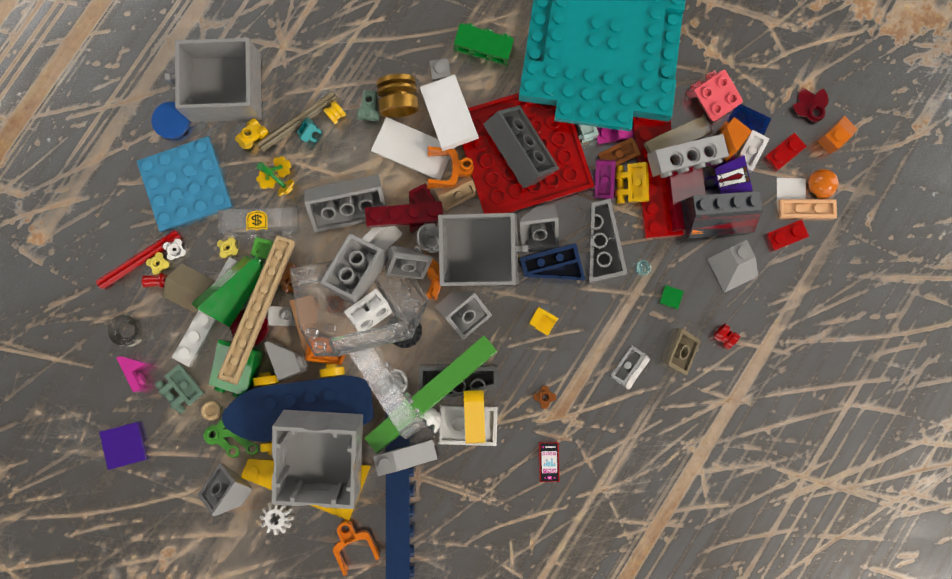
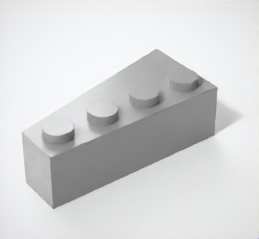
(605, 245)

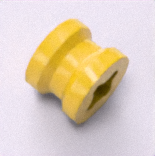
(334, 112)

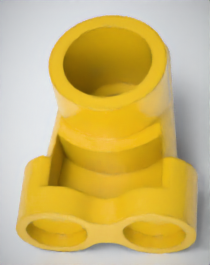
(250, 134)

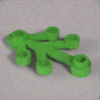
(219, 439)

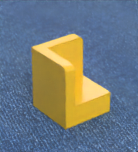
(543, 321)

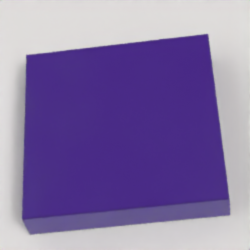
(123, 445)

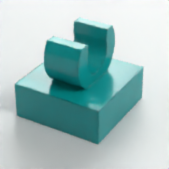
(306, 130)

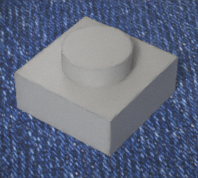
(439, 69)

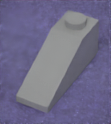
(404, 457)

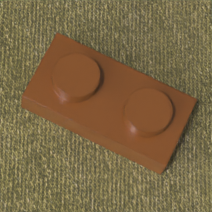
(621, 152)

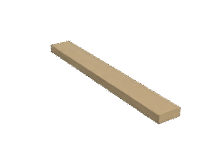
(256, 310)

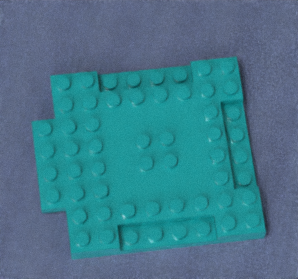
(603, 60)

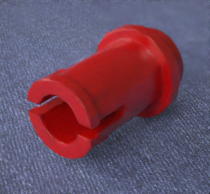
(154, 280)

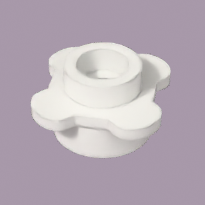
(169, 248)

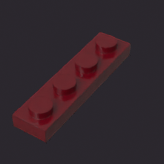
(403, 214)

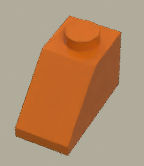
(735, 135)
(837, 135)

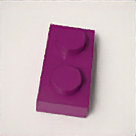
(605, 179)

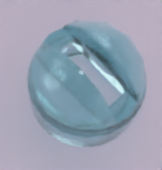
(639, 268)

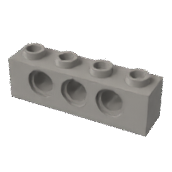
(713, 146)

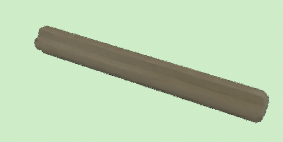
(296, 121)

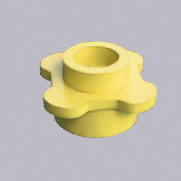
(232, 247)
(163, 263)

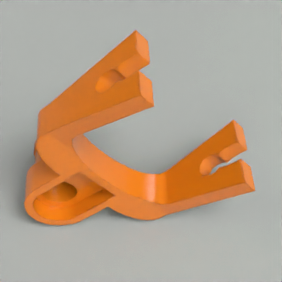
(458, 168)
(349, 536)

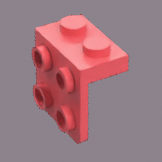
(716, 94)

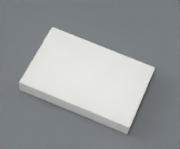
(453, 425)

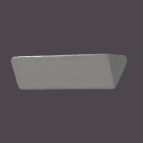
(630, 367)

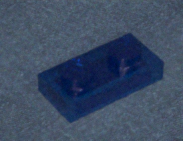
(751, 118)

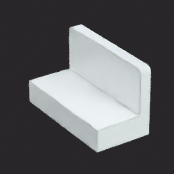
(383, 236)

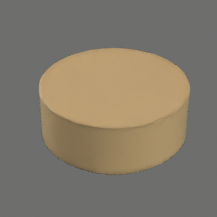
(211, 410)

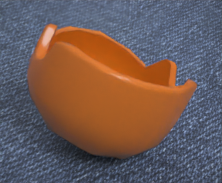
(823, 183)

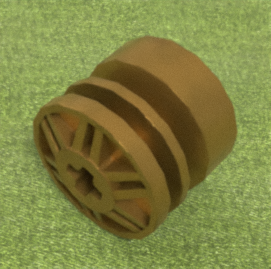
(397, 95)

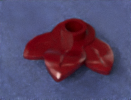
(809, 102)

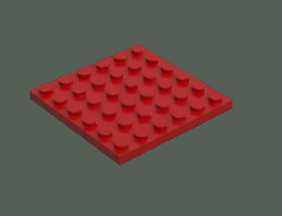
(495, 180)

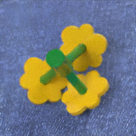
(269, 179)

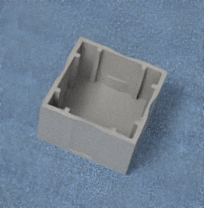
(317, 459)

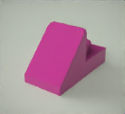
(610, 136)
(131, 369)

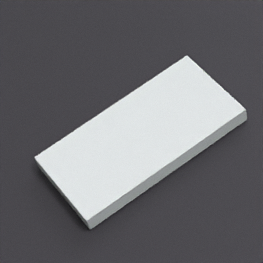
(449, 112)
(409, 149)

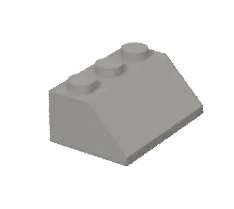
(354, 269)

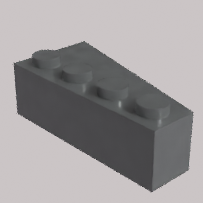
(481, 379)

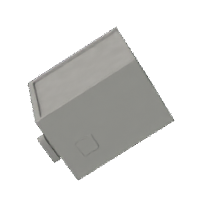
(217, 79)
(479, 249)

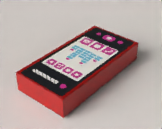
(549, 461)

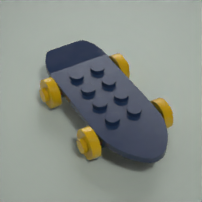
(258, 409)

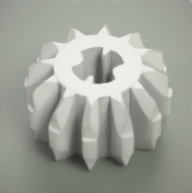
(278, 525)

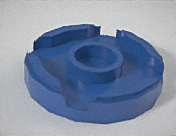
(169, 121)

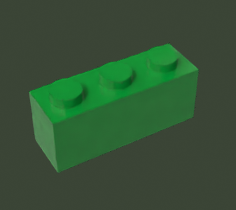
(483, 43)

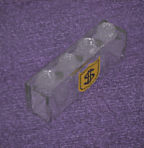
(258, 221)

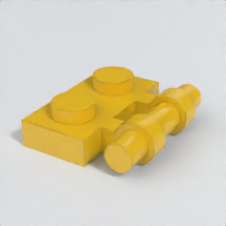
(637, 183)

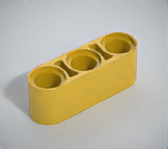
(474, 416)

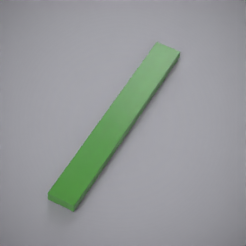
(436, 389)

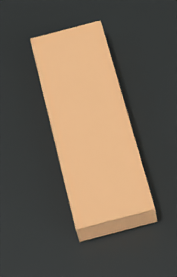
(807, 209)

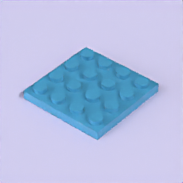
(184, 184)

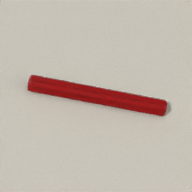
(136, 260)

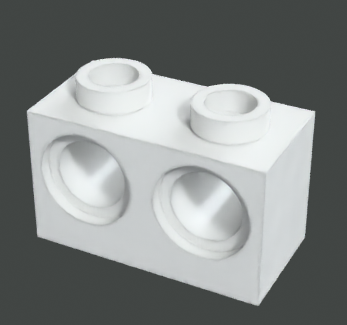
(368, 311)

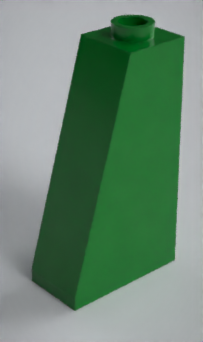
(231, 291)

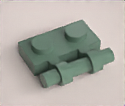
(184, 385)

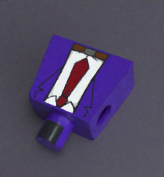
(731, 176)

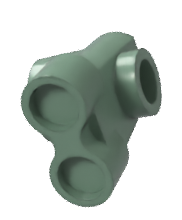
(368, 110)

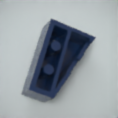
(555, 263)

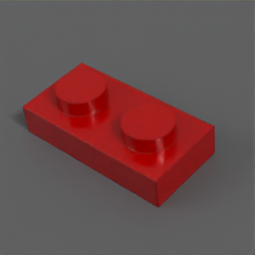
(785, 151)
(787, 235)

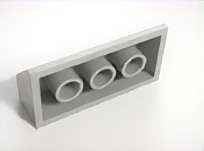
(343, 202)

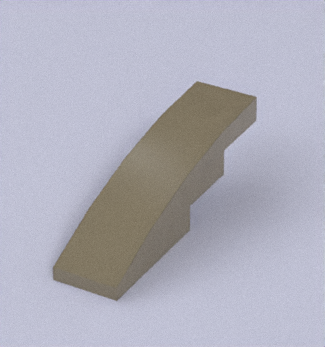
(685, 133)

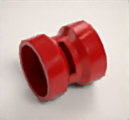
(726, 336)

